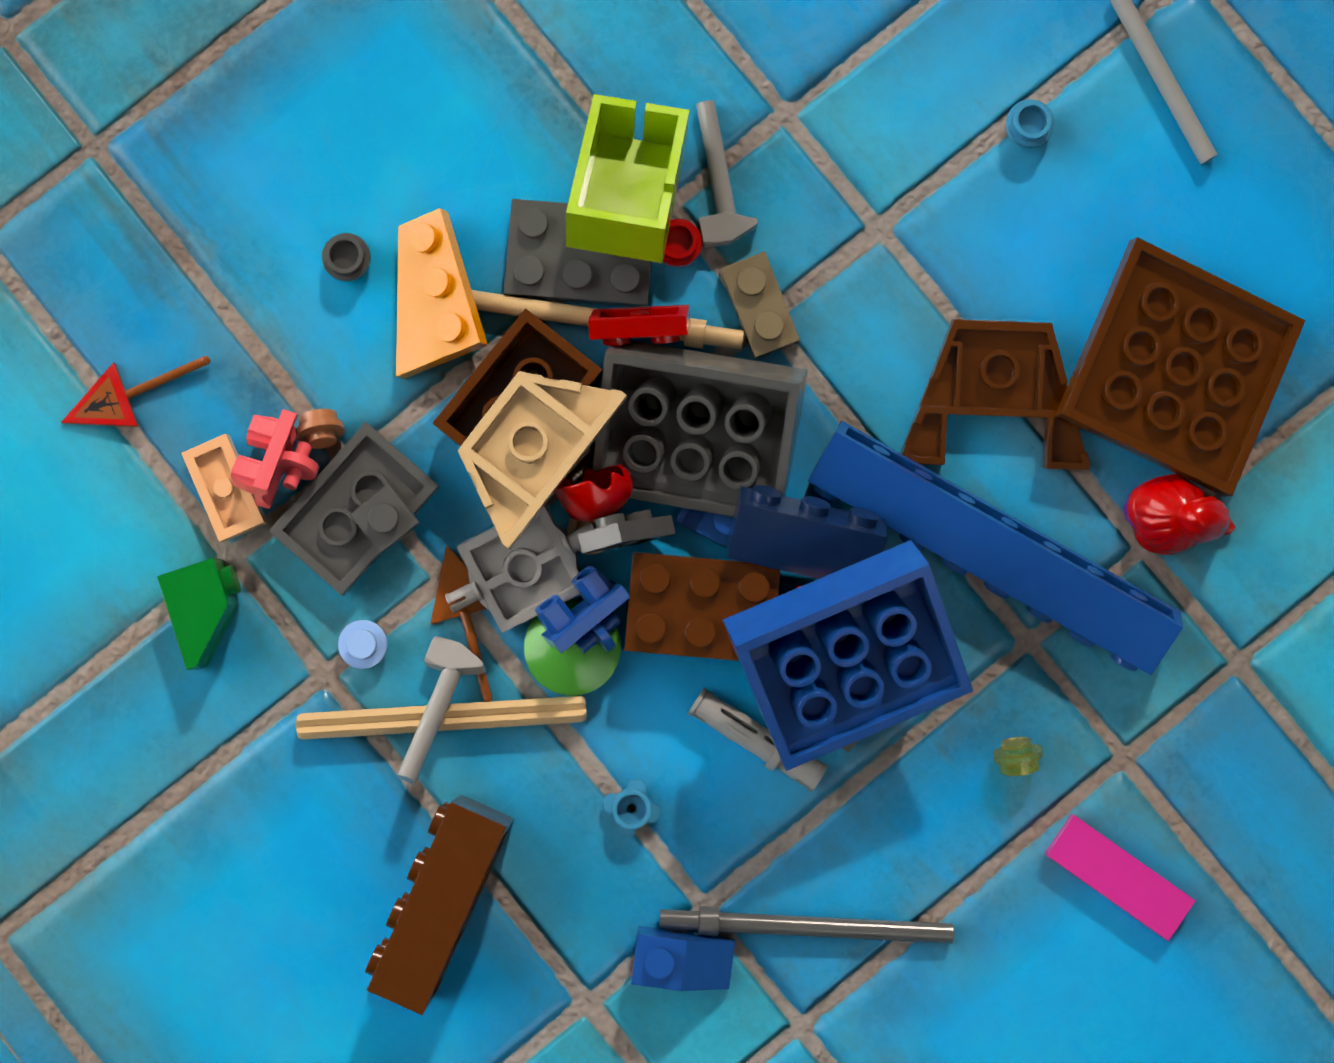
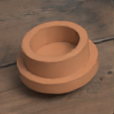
(320, 428)

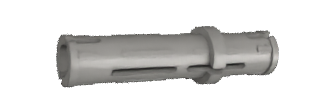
(752, 737)

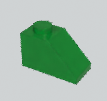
(200, 607)

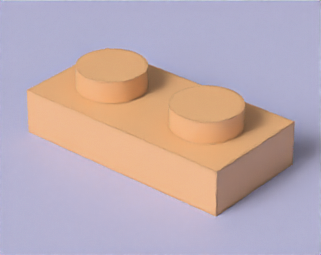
(227, 506)

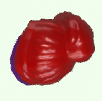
(1175, 515)

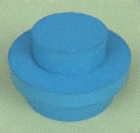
(1029, 123)

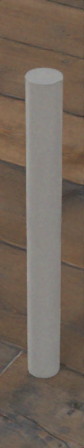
(1165, 80)

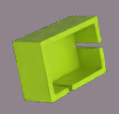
(625, 184)

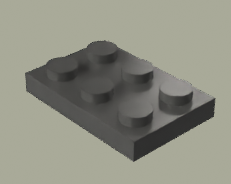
(546, 269)
(320, 521)

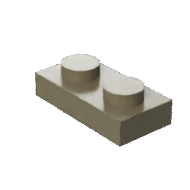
(759, 305)

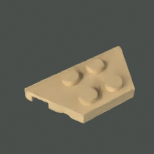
(532, 444)

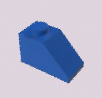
(682, 960)

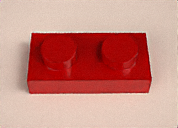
(619, 325)

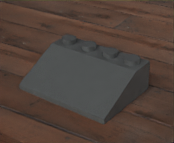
(699, 424)

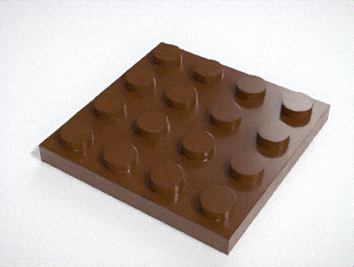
(1180, 367)

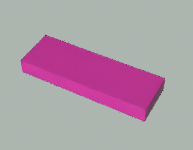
(1119, 877)

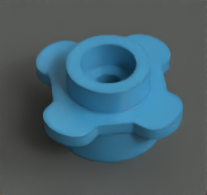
(635, 794)

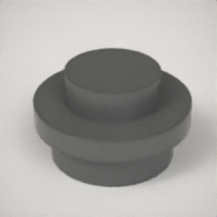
(346, 257)

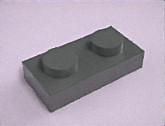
(625, 531)

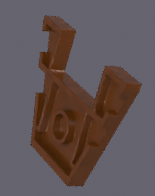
(996, 372)

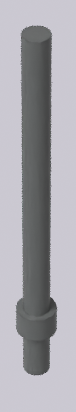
(710, 922)

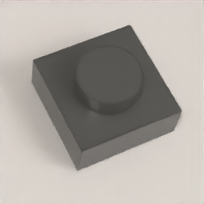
(385, 519)

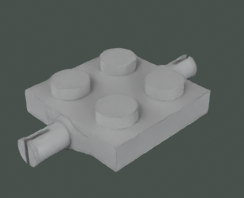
(523, 577)

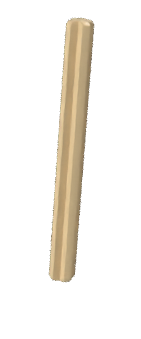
(457, 717)

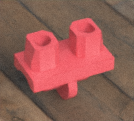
(278, 440)

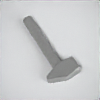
(726, 225)
(453, 661)

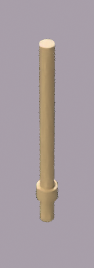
(698, 333)

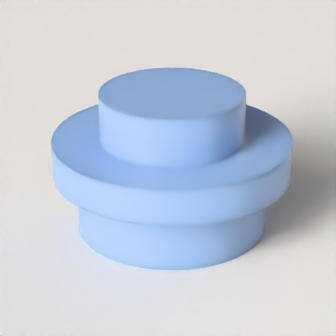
(362, 644)

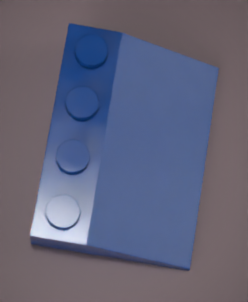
(849, 654)

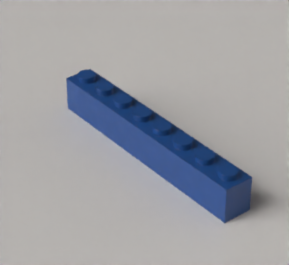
(997, 549)

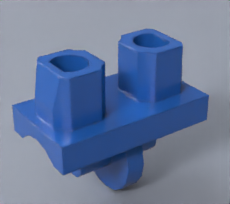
(590, 619)

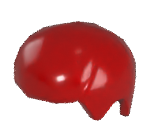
(597, 494)

